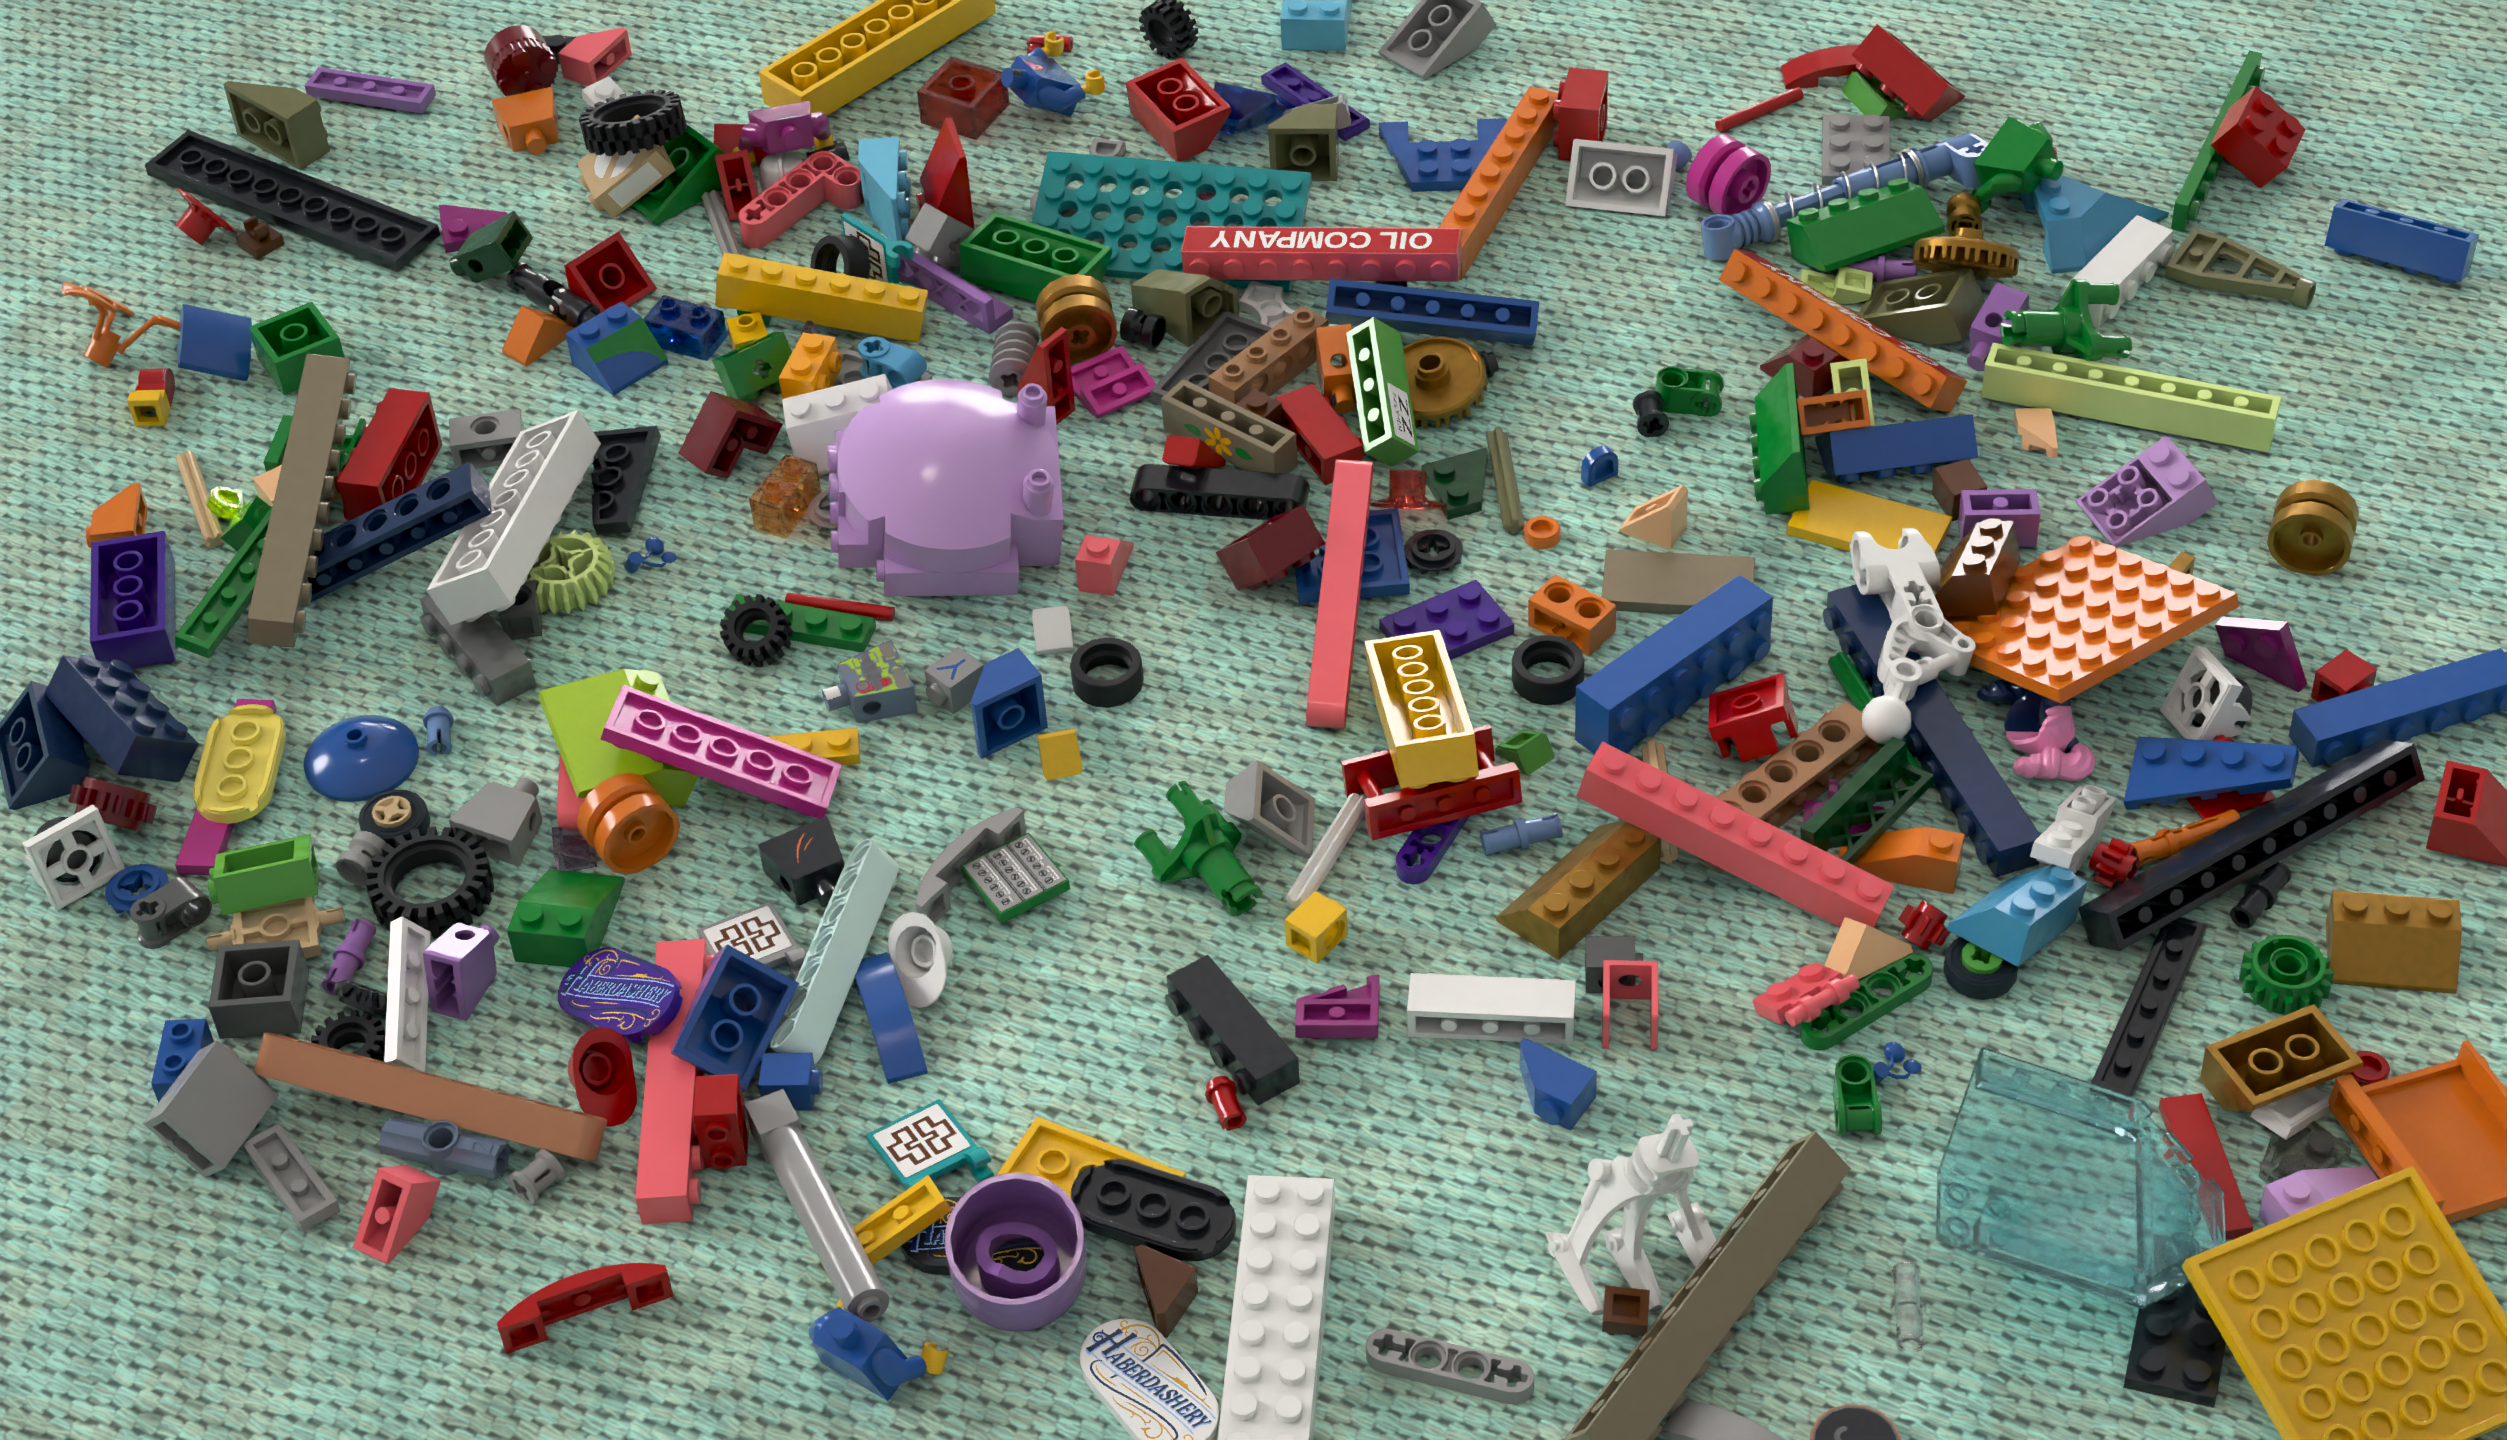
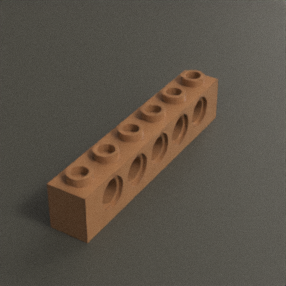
(1803, 768)

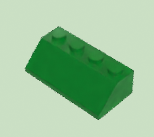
(1863, 225)
(1027, 256)
(1779, 446)

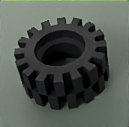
(1168, 27)
(746, 614)
(352, 1030)

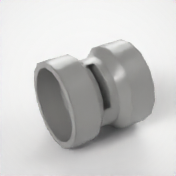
(354, 863)

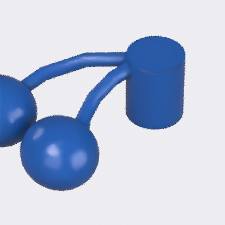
(655, 547)
(1895, 1054)

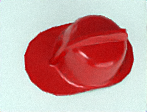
(604, 1075)

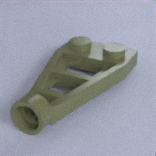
(2202, 249)

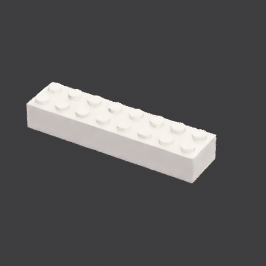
(526, 504)
(1278, 1310)

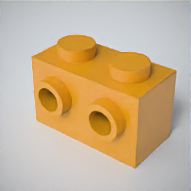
(811, 365)

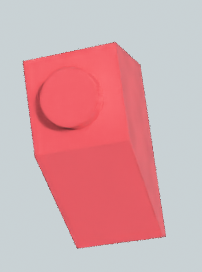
(594, 55)
(1101, 564)
(395, 1210)

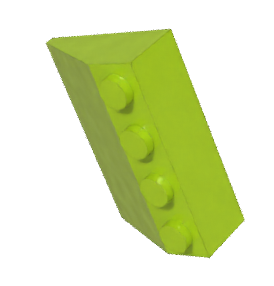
(577, 720)

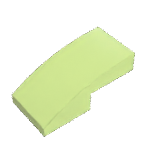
(1845, 288)

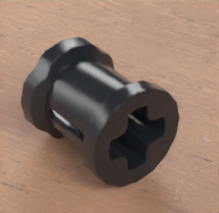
(1652, 419)

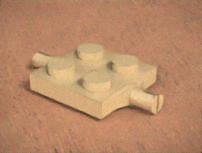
(280, 922)

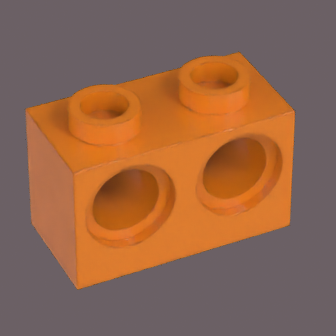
(1572, 613)

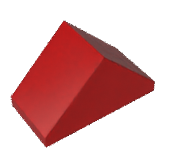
(736, 181)

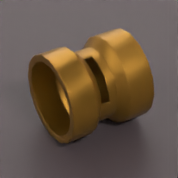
(1963, 211)

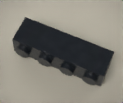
(1232, 1030)

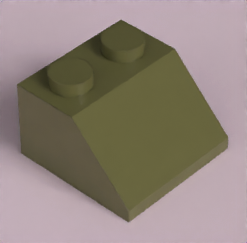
(1306, 141)

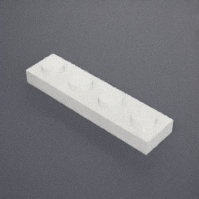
(407, 995)

